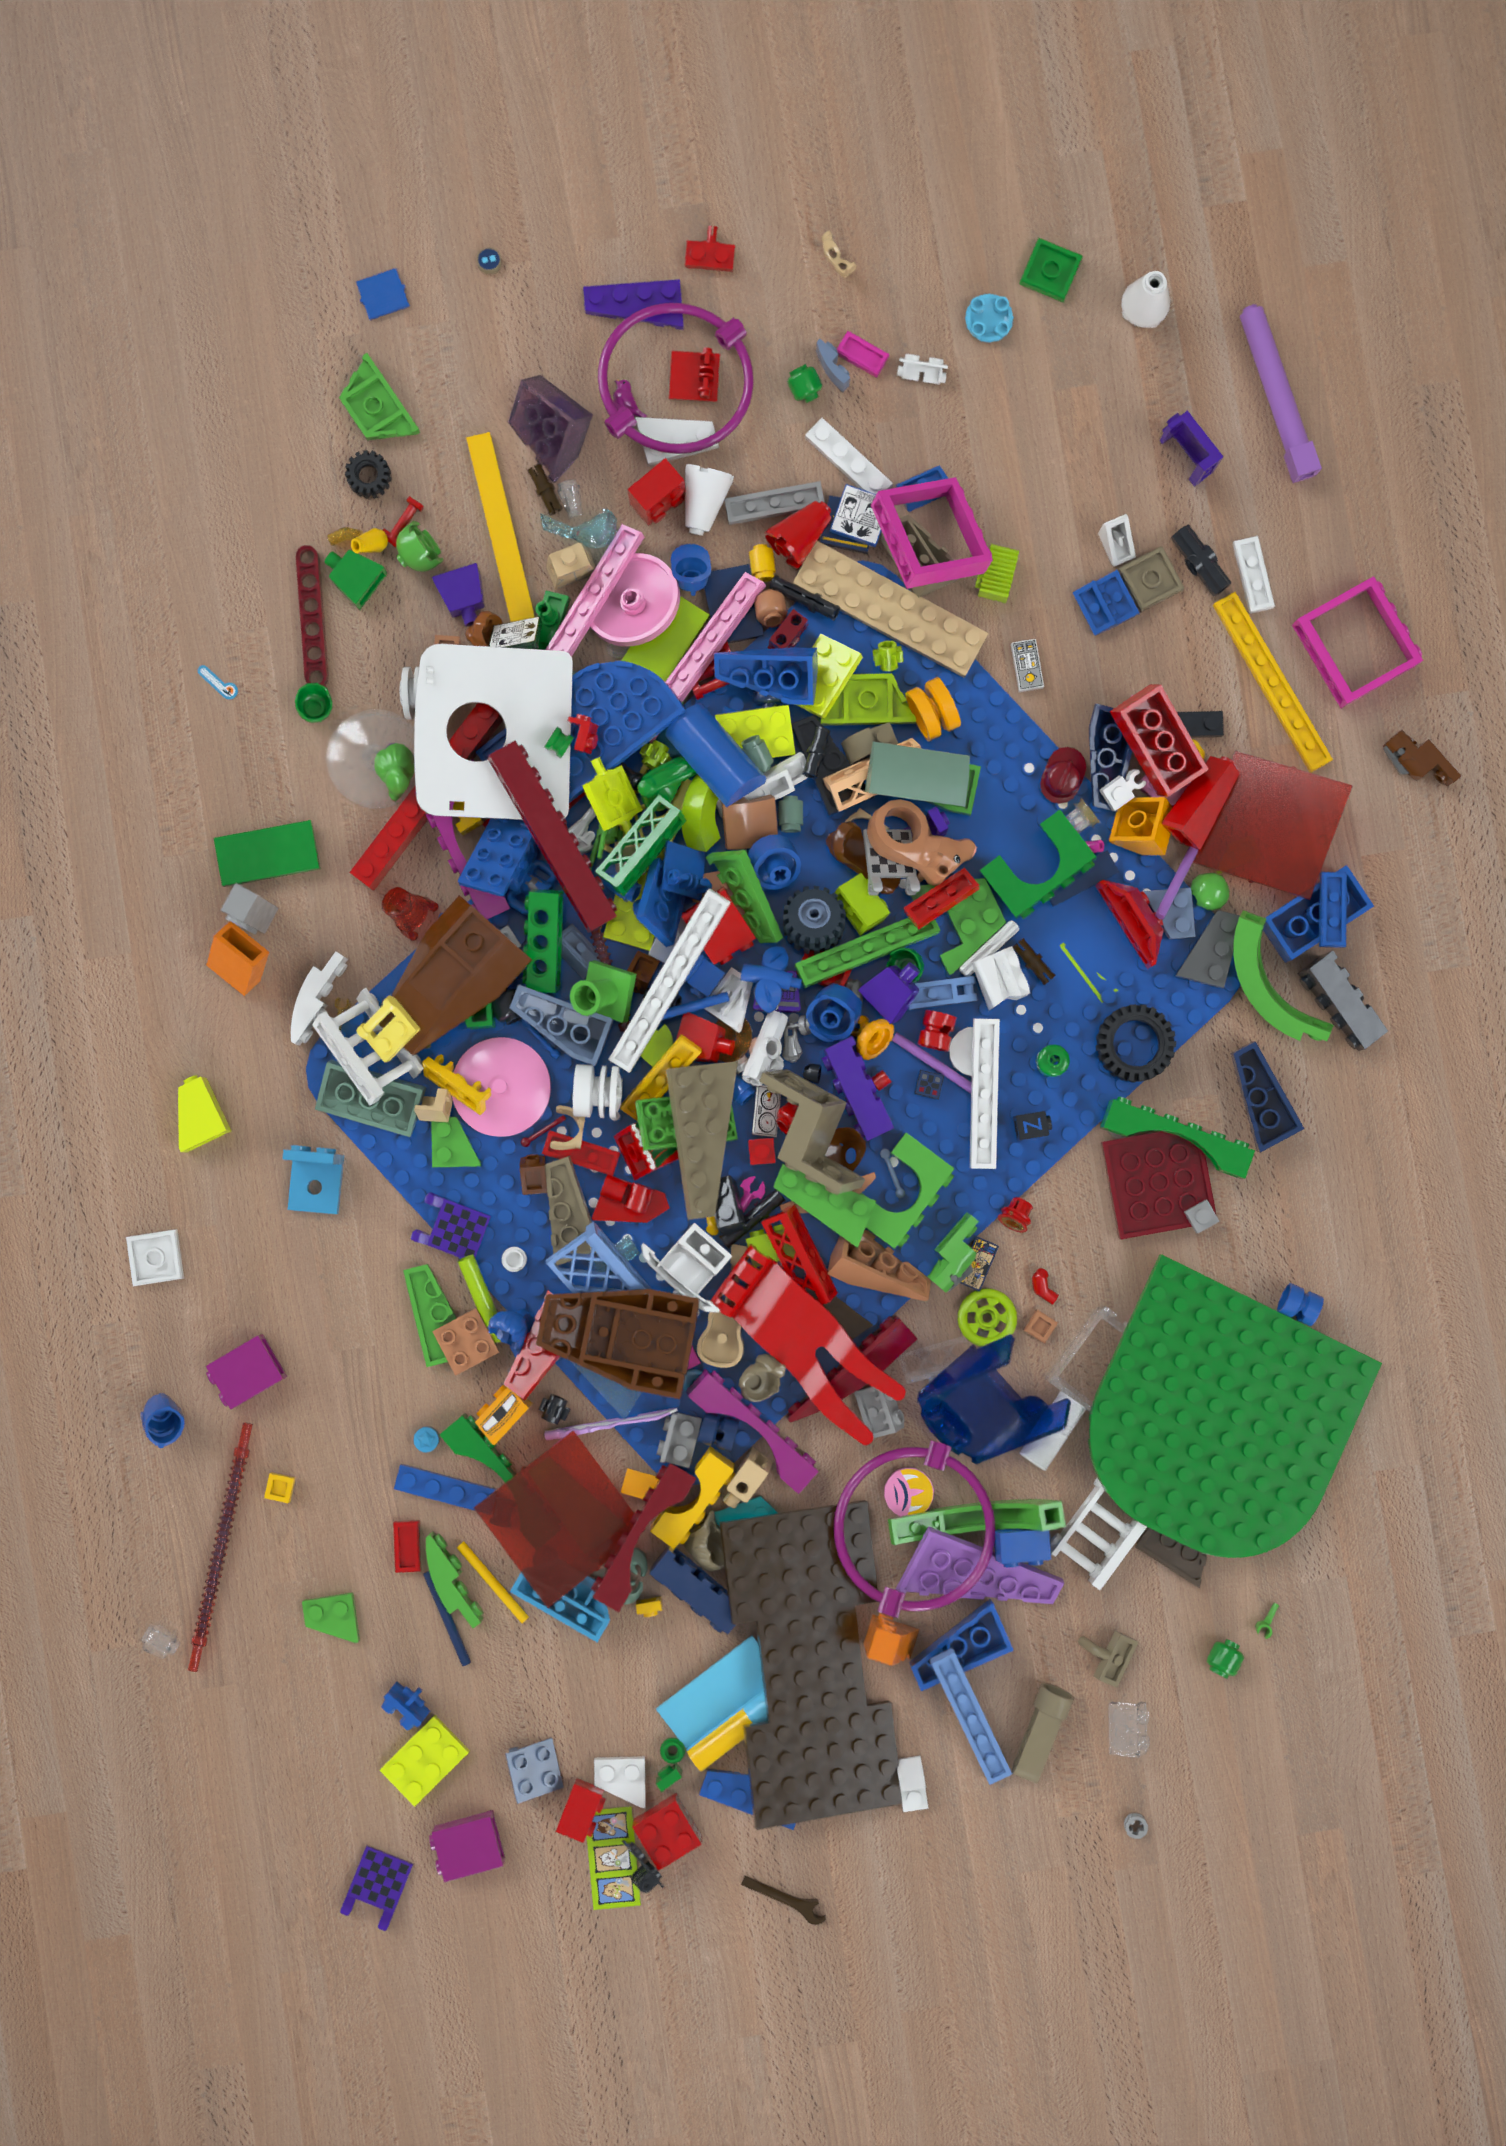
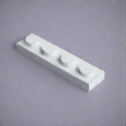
(847, 458)

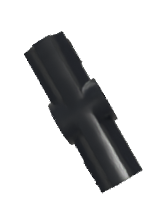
(1201, 560)

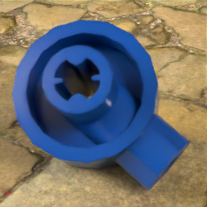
(775, 861)

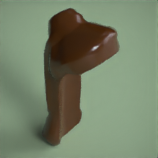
(848, 848)

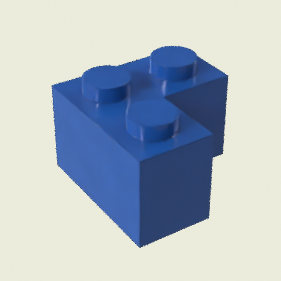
(704, 978)
(1021, 1545)

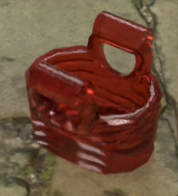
(407, 910)

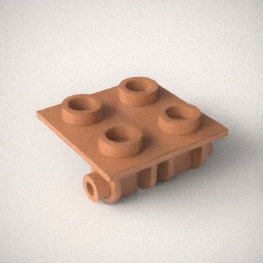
(465, 1341)

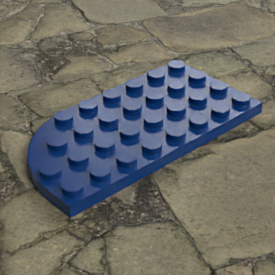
(625, 703)

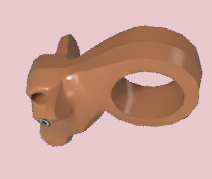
(930, 854)

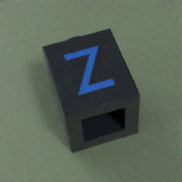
(1032, 1125)

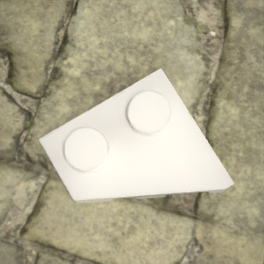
(733, 1011)
(622, 1778)

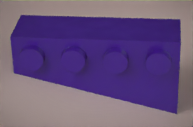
(857, 1089)

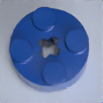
(834, 1013)

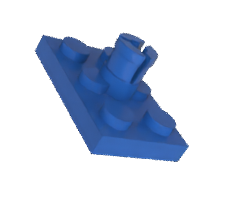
(658, 908)

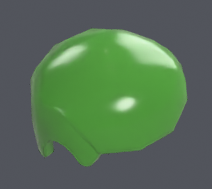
(1210, 891)

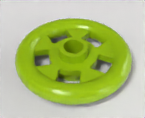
(993, 1297)

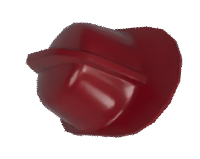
(1063, 775)

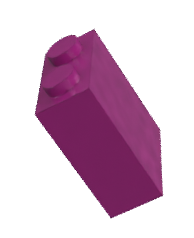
(245, 1372)
(467, 1846)

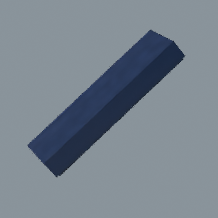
(1102, 870)

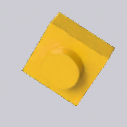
(279, 1487)
(649, 1607)

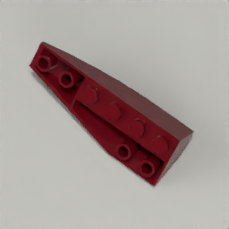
(880, 1349)

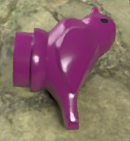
(624, 397)

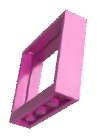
(901, 548)
(1325, 663)

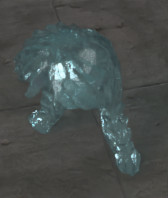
(593, 533)

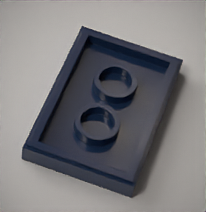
(718, 588)

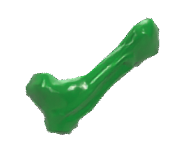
(664, 781)

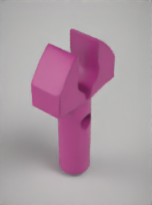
(747, 1197)

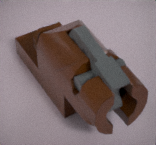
(1419, 760)

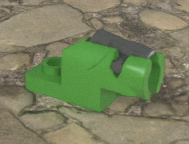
(956, 1255)

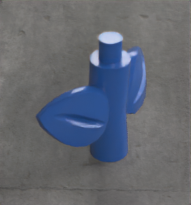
(770, 978)

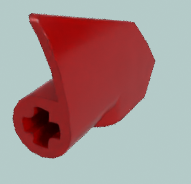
(628, 1202)

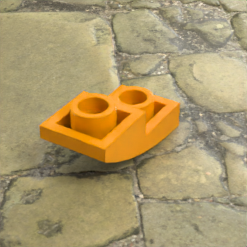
(637, 1483)

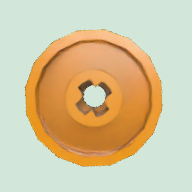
(933, 709)

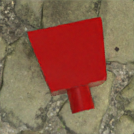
(706, 1036)

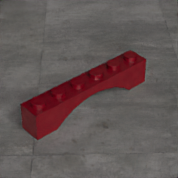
(616, 1584)

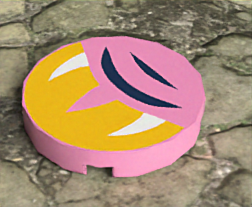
(908, 1491)

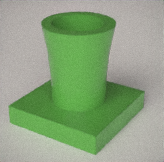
(604, 992)

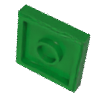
(1050, 270)

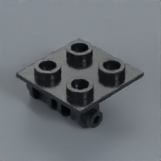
(646, 1876)

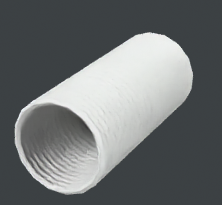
(1043, 1450)

